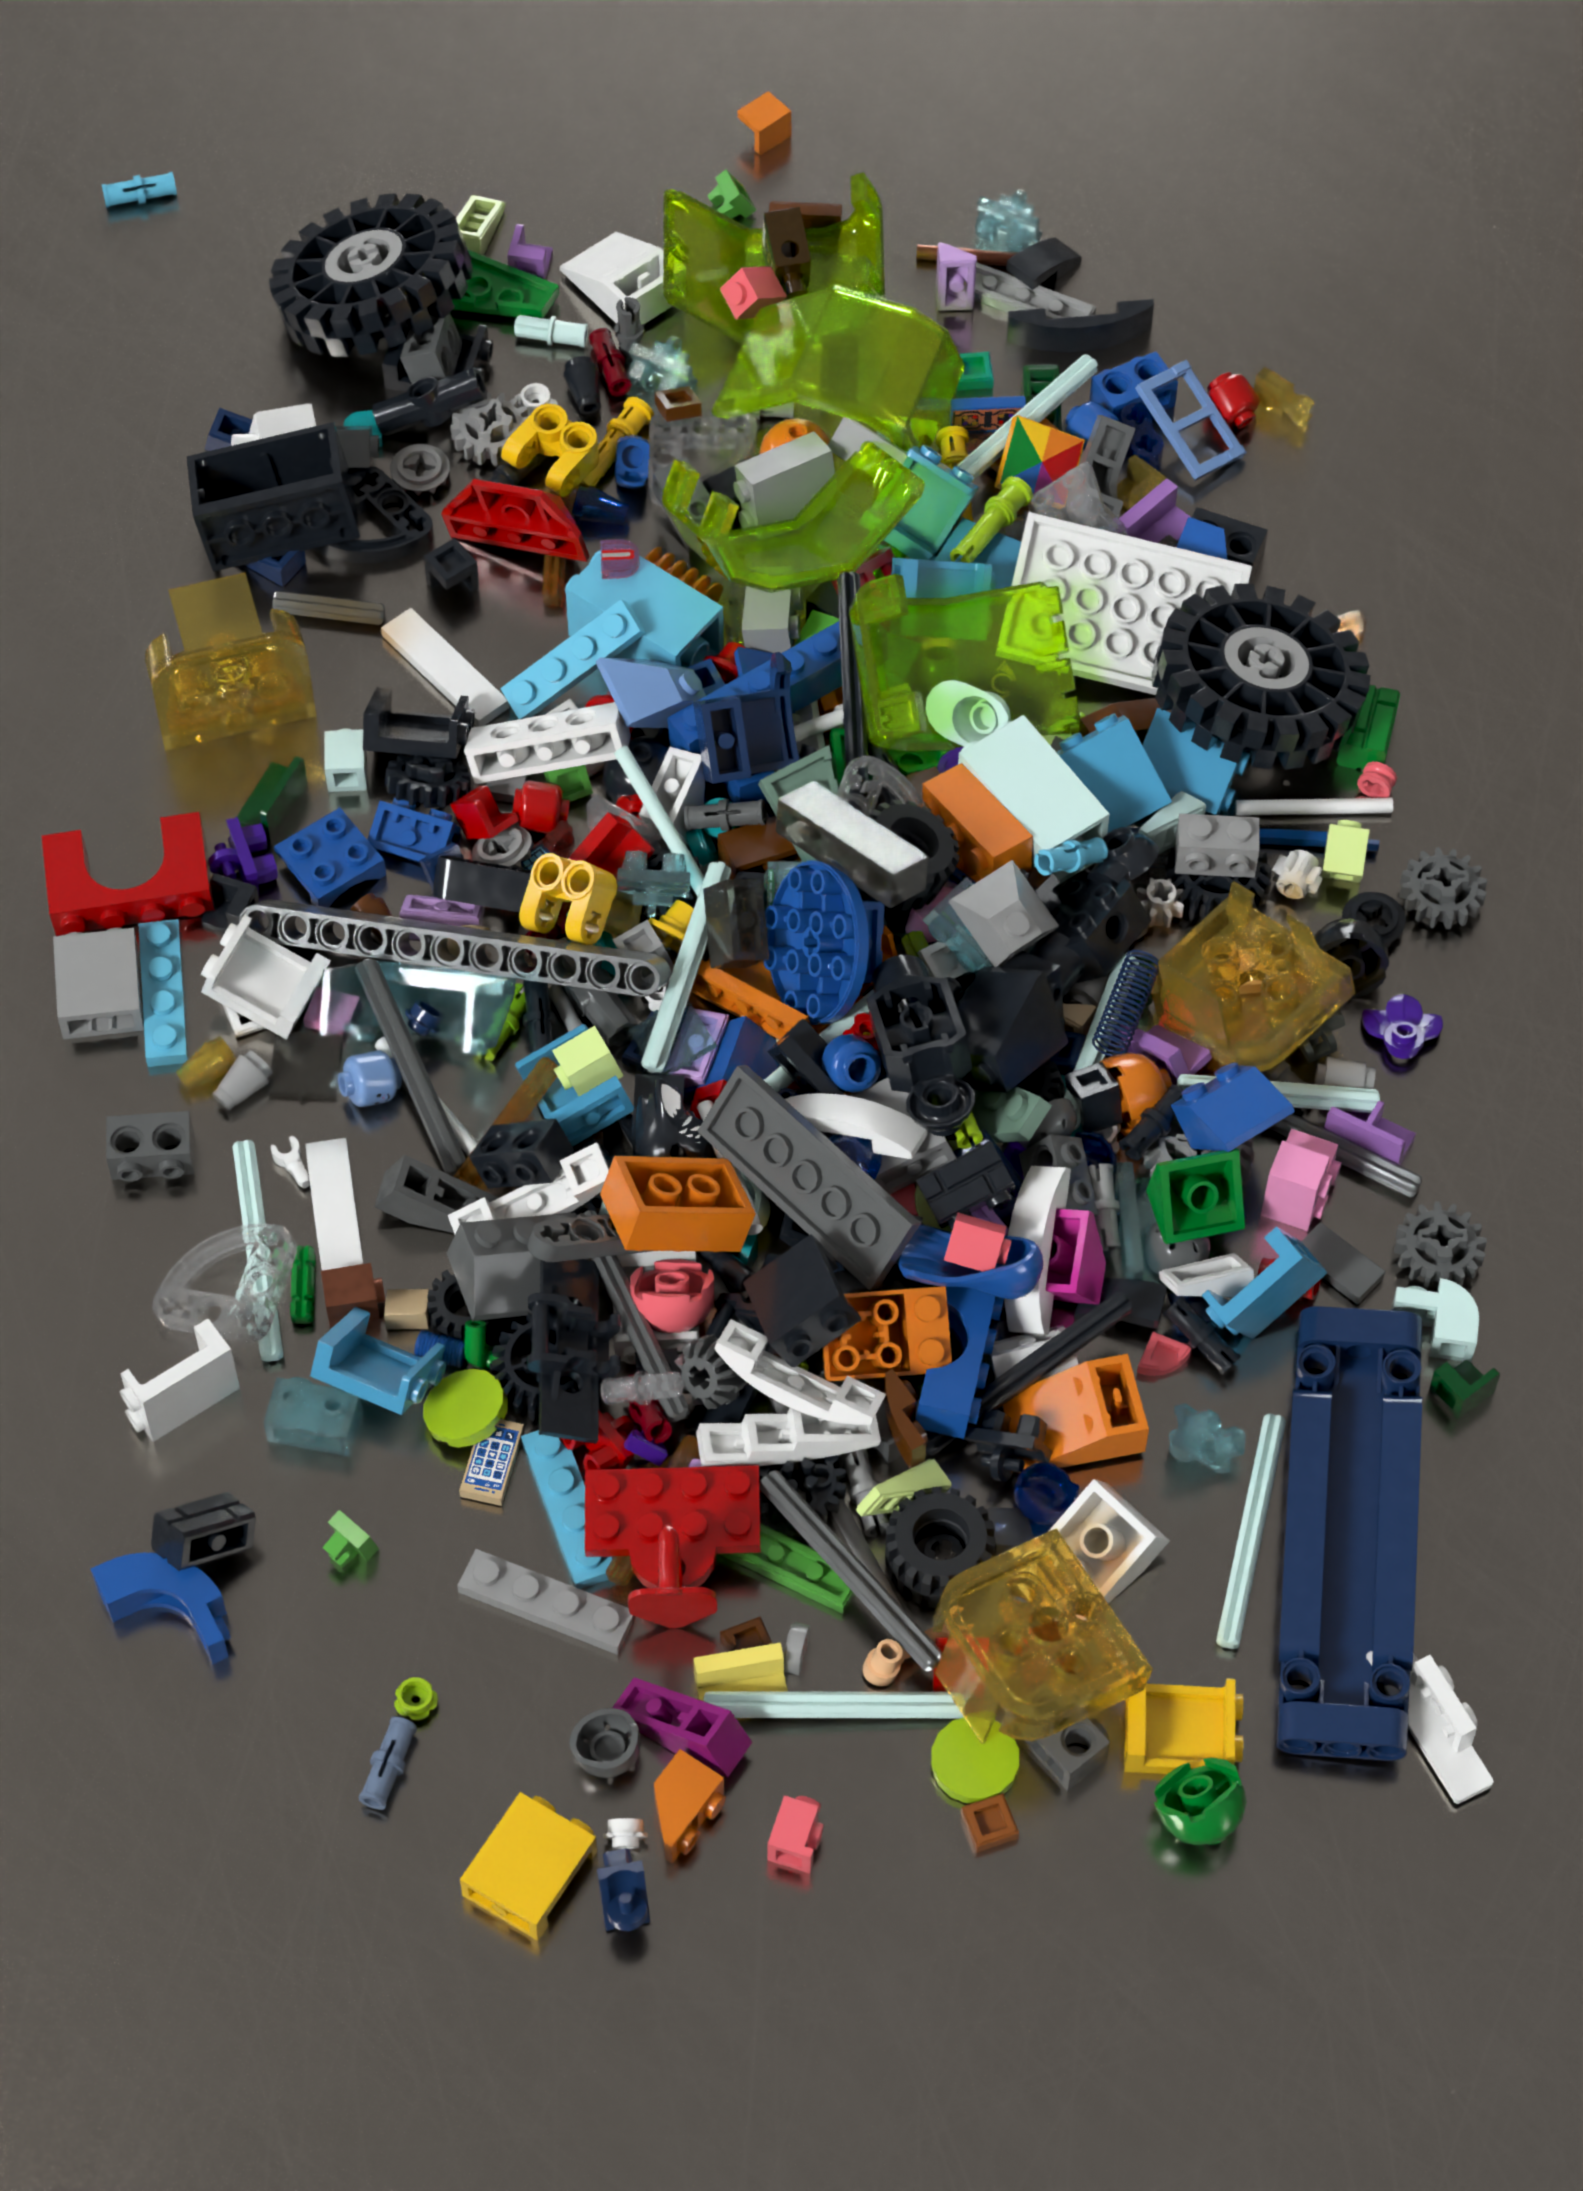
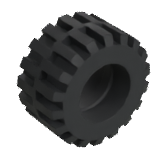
(928, 835)
(930, 1516)

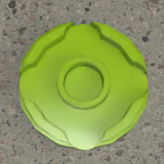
(465, 1407)
(973, 1769)

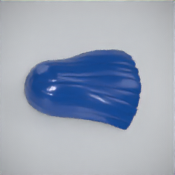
(925, 1263)

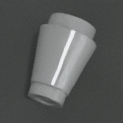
(242, 1080)

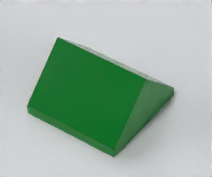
(1197, 1196)

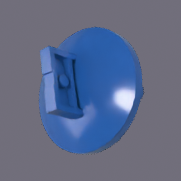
(822, 941)

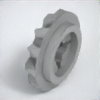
(408, 460)
(514, 841)

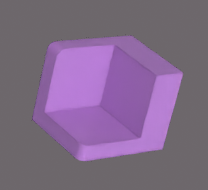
(529, 257)

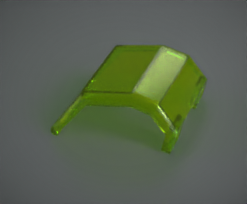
(708, 248)
(848, 359)
(823, 540)
(985, 638)

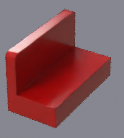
(609, 842)

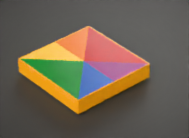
(1037, 453)

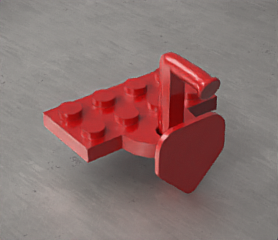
(671, 1523)

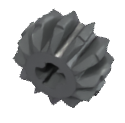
(707, 1374)

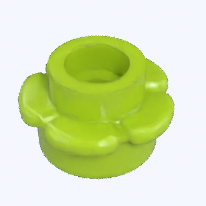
(415, 1688)

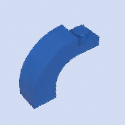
(150, 1581)

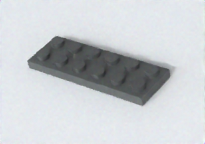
(808, 1177)

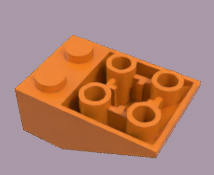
(896, 1332)
(1088, 1412)

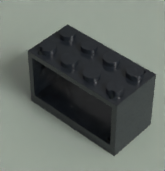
(272, 496)

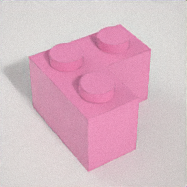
(1300, 1180)

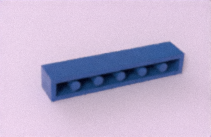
(813, 675)

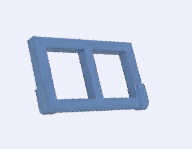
(1171, 430)

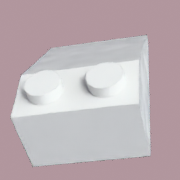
(1109, 1538)

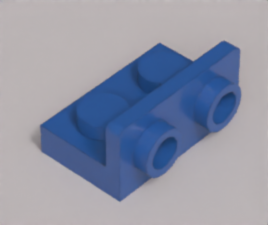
(409, 833)

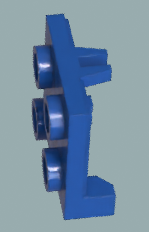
(330, 857)

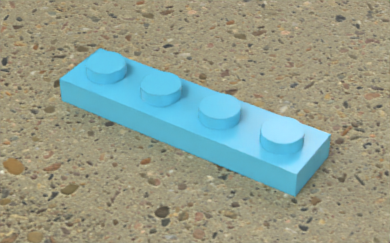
(573, 660)
(163, 993)
(564, 1501)

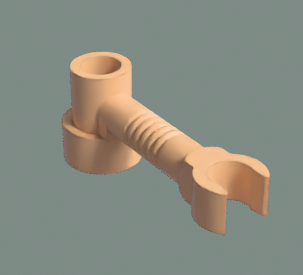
(886, 1659)

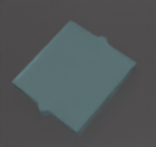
(689, 1044)

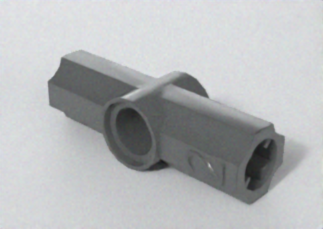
(601, 1007)

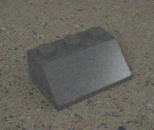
(496, 1266)

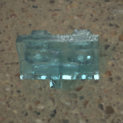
(1011, 215)
(663, 360)
(653, 886)
(1203, 1439)

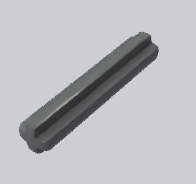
(329, 607)

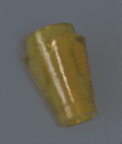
(206, 1064)

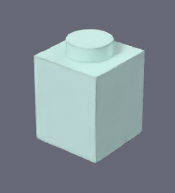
(345, 760)

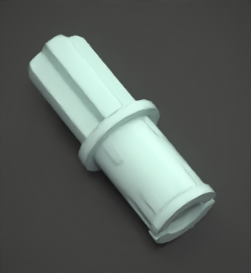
(551, 330)

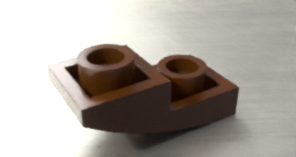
(900, 1415)

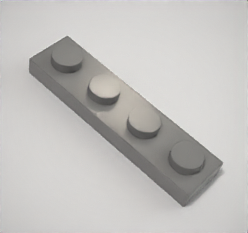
(546, 1601)

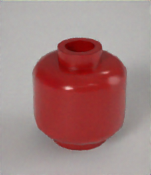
(1234, 399)
(540, 806)

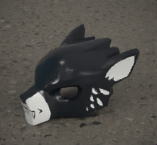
(663, 1125)

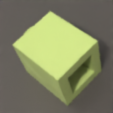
(1345, 851)
(585, 1062)

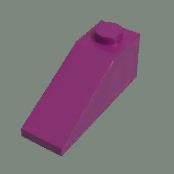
(686, 1724)

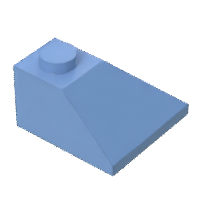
(649, 689)

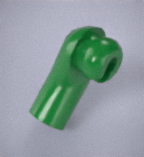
(476, 1349)

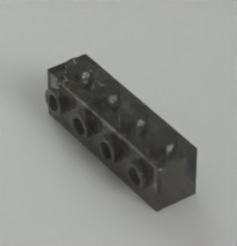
(852, 843)

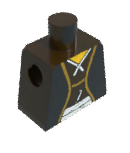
(791, 259)

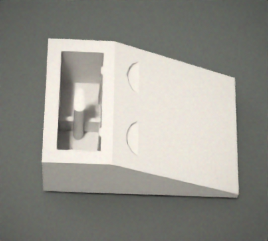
(618, 270)

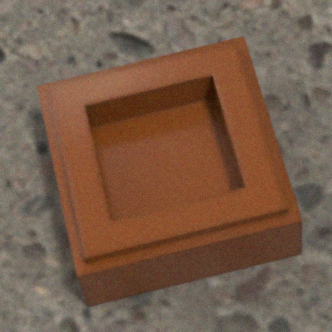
(990, 1823)

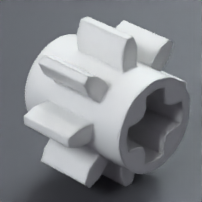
(1297, 874)
(1161, 902)

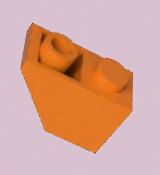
(683, 1800)

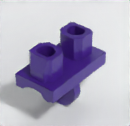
(238, 857)

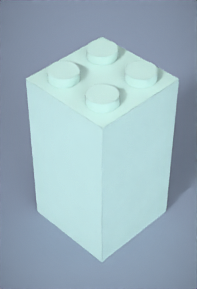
(1036, 787)

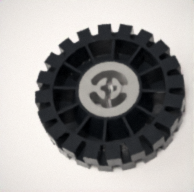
(371, 274)
(1247, 705)

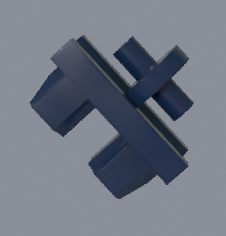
(623, 1891)

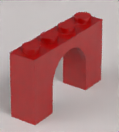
(174, 891)

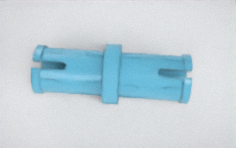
(139, 189)
(1071, 856)

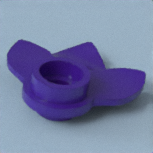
(1402, 1025)

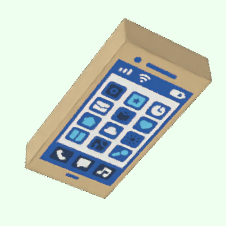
(492, 1464)

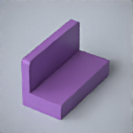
(1156, 515)
(1168, 1050)

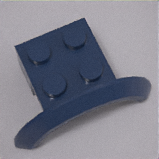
(748, 730)

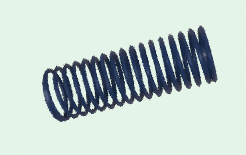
(1116, 986)

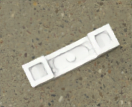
(888, 1129)
(577, 1183)
(333, 1204)
(1034, 1219)
(794, 1386)

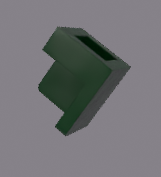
(1462, 1387)

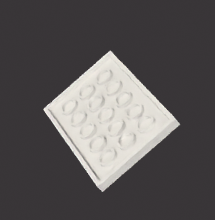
(1116, 593)

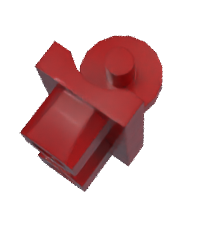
(610, 1449)

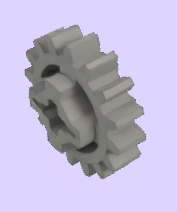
(486, 427)

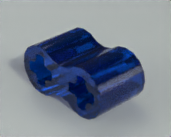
(1145, 441)

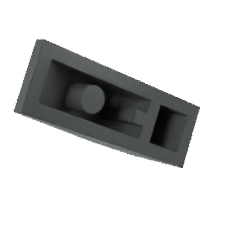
(424, 1194)

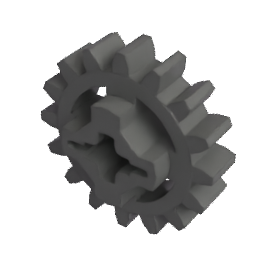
(1446, 888)
(1440, 1245)

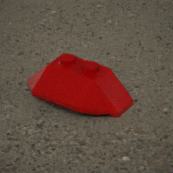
(515, 520)

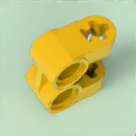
(552, 434)
(567, 880)

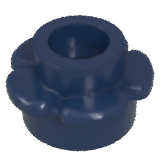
(424, 1018)

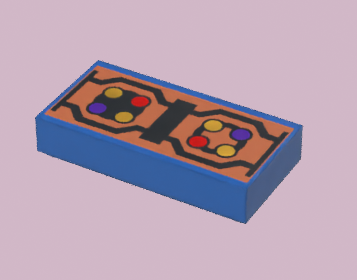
(984, 413)

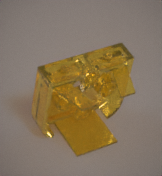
(229, 671)
(1238, 944)
(1032, 1685)

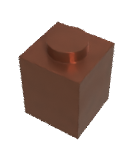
(350, 1288)

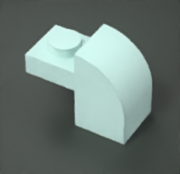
(1449, 1313)

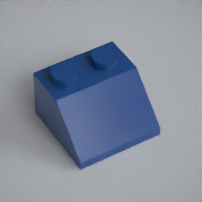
(1230, 1108)

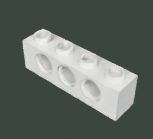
(545, 743)

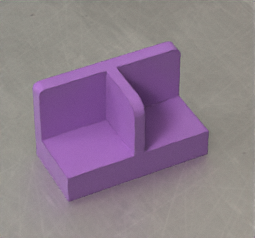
(1372, 1132)

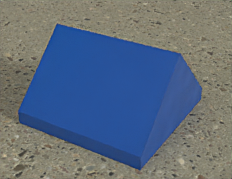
(741, 1045)

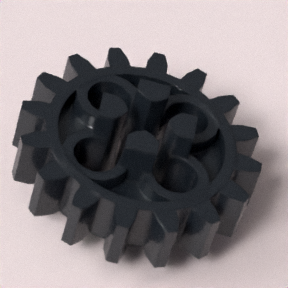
(818, 1495)

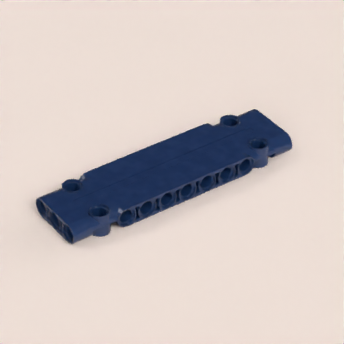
(1351, 1534)

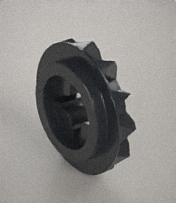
(1369, 905)

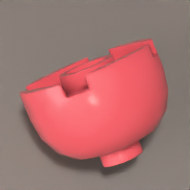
(673, 1295)

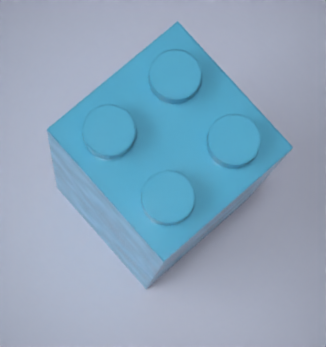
(677, 619)

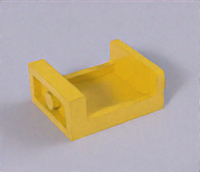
(1181, 1726)
(528, 1864)

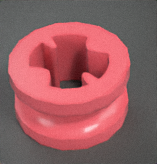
(1377, 780)

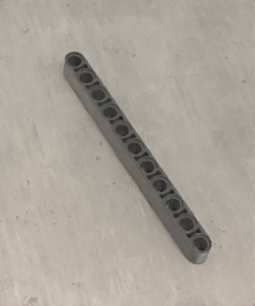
(472, 947)

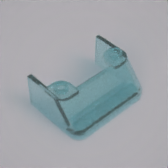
(469, 1001)

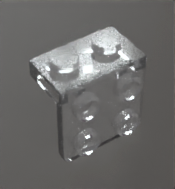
(1077, 500)

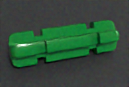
(303, 1285)

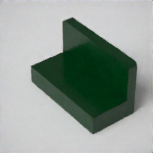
(274, 796)

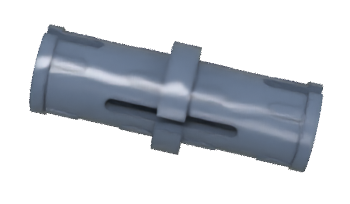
(387, 1763)

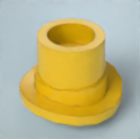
(673, 925)

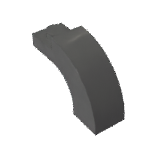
(1106, 454)

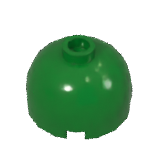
(1201, 1802)

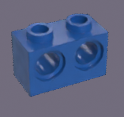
(1116, 386)

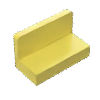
(741, 1670)

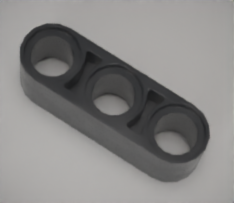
(480, 883)

